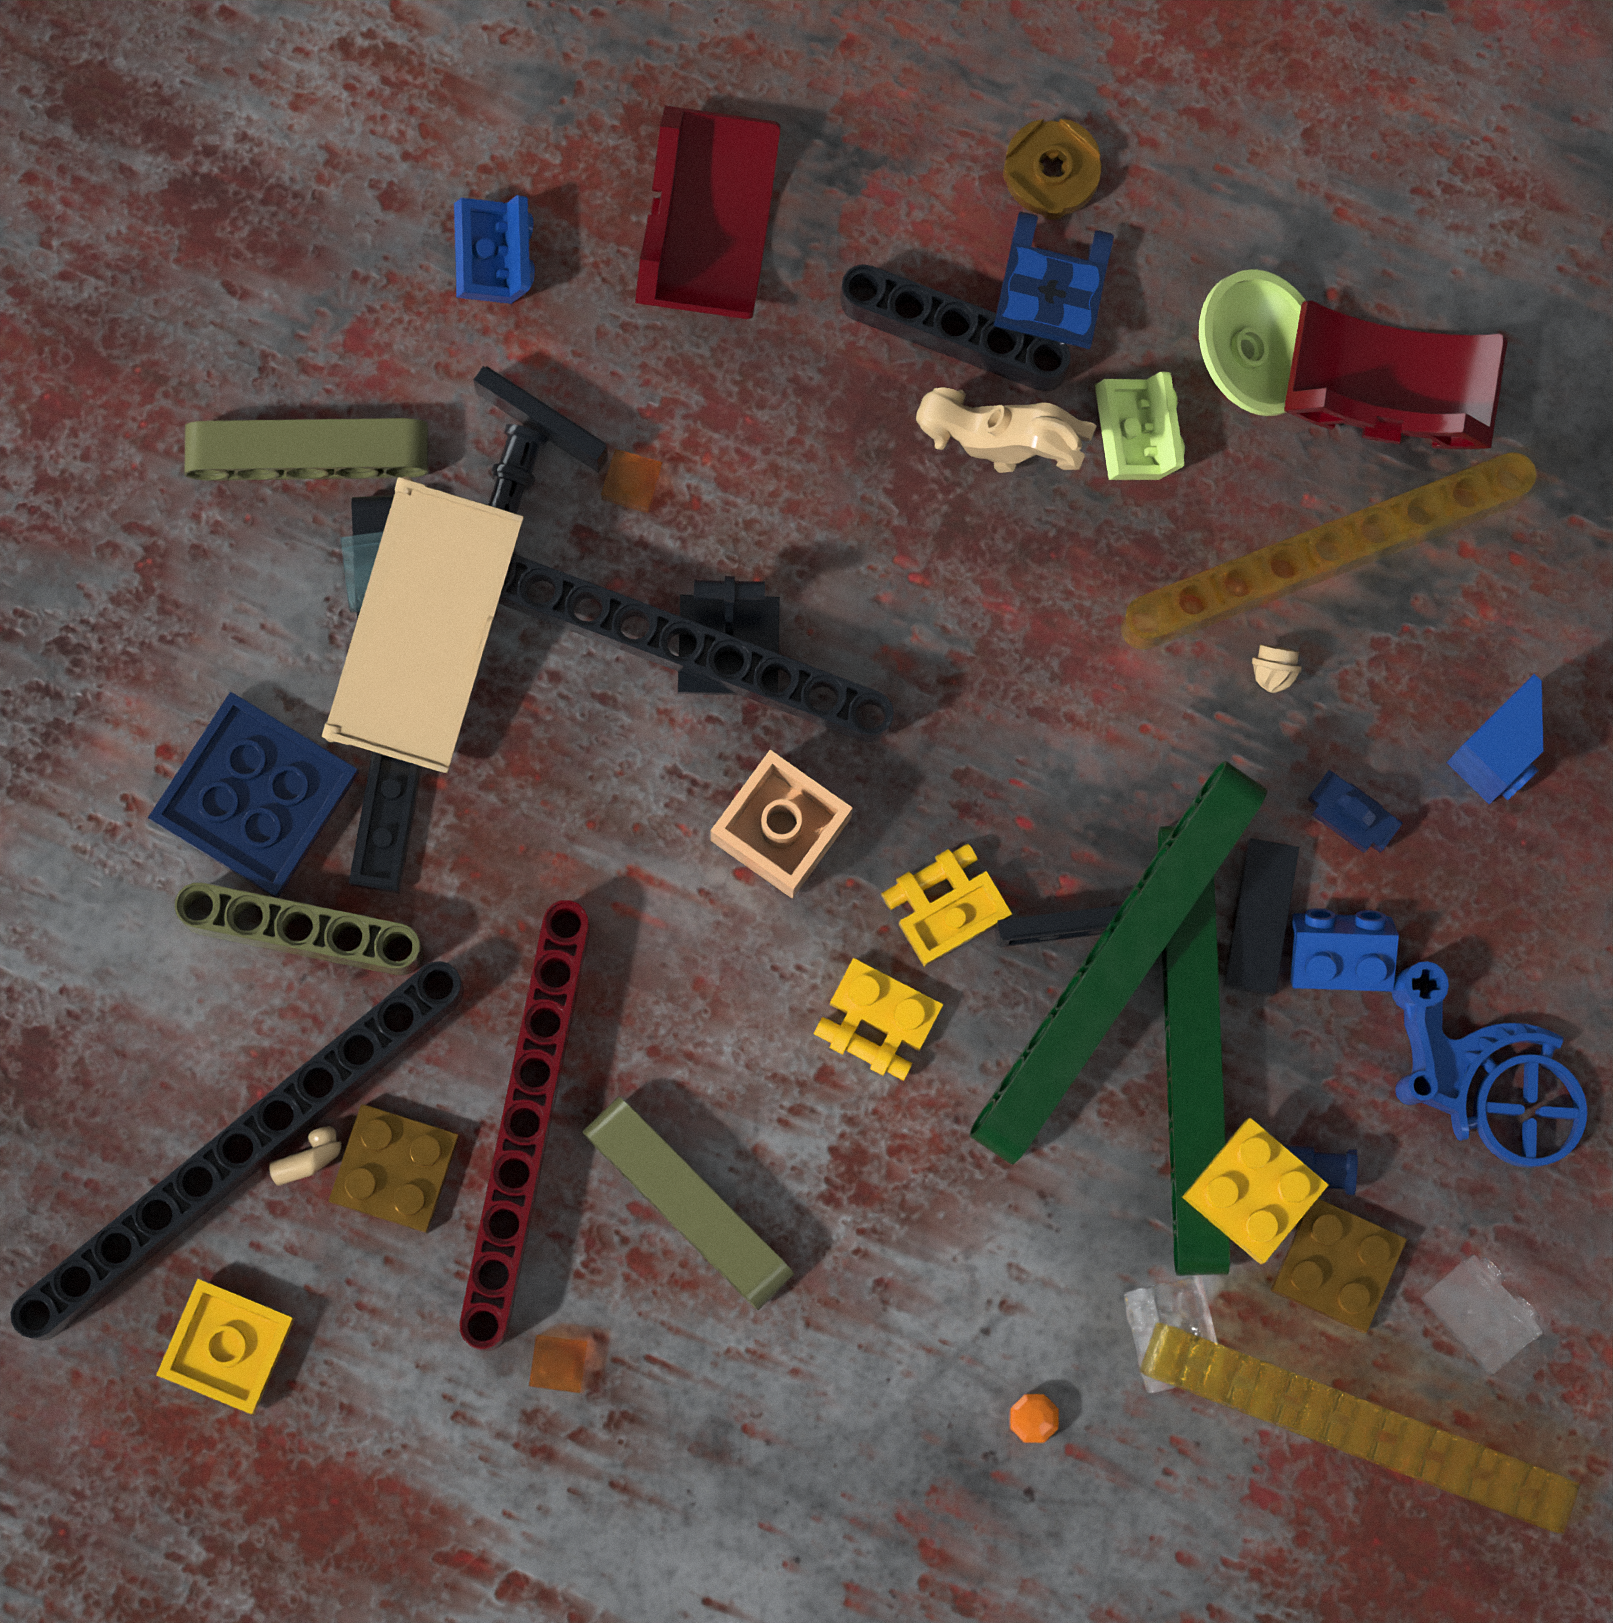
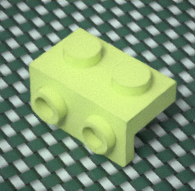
(1140, 427)

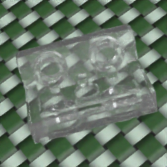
(1172, 1303)
(1483, 1313)

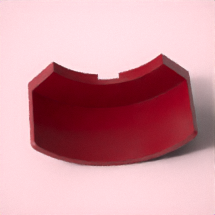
(712, 213)
(1395, 380)

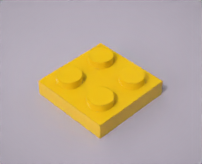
(1255, 1191)
(225, 1347)

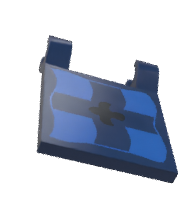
(1051, 291)

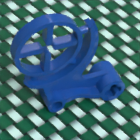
(1447, 1066)

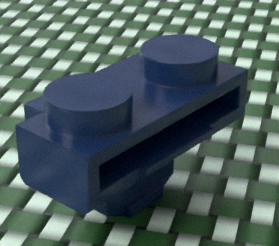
(1352, 814)

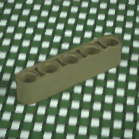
(306, 449)
(278, 915)
(688, 1203)

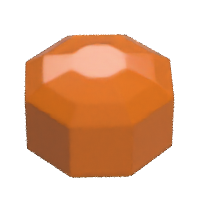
(1034, 1418)

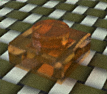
(631, 480)
(558, 1364)

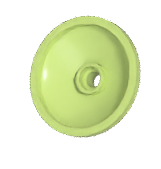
(1250, 338)

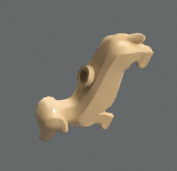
(1004, 432)

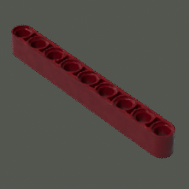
(520, 1099)

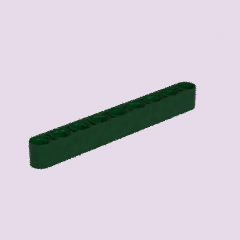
(1118, 962)
(1194, 1079)

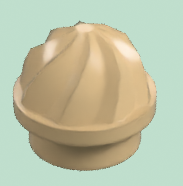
(1276, 667)

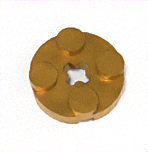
(1052, 140)

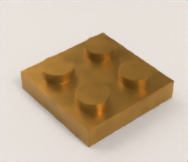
(394, 1168)
(1338, 1265)

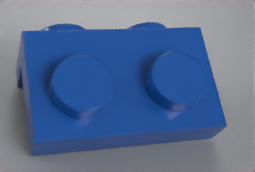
(493, 249)
(1344, 951)

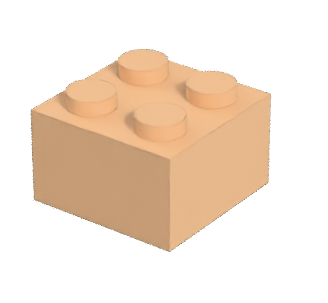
(781, 824)

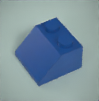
(1503, 748)

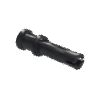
(515, 466)

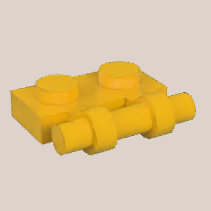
(953, 918)
(884, 1005)

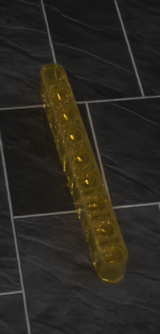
(1345, 534)
(1359, 1428)

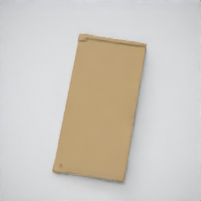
(423, 626)

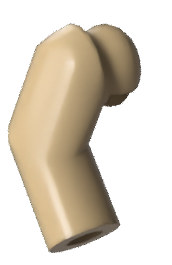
(307, 1163)

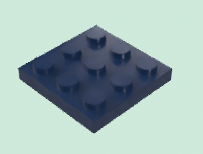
(253, 795)

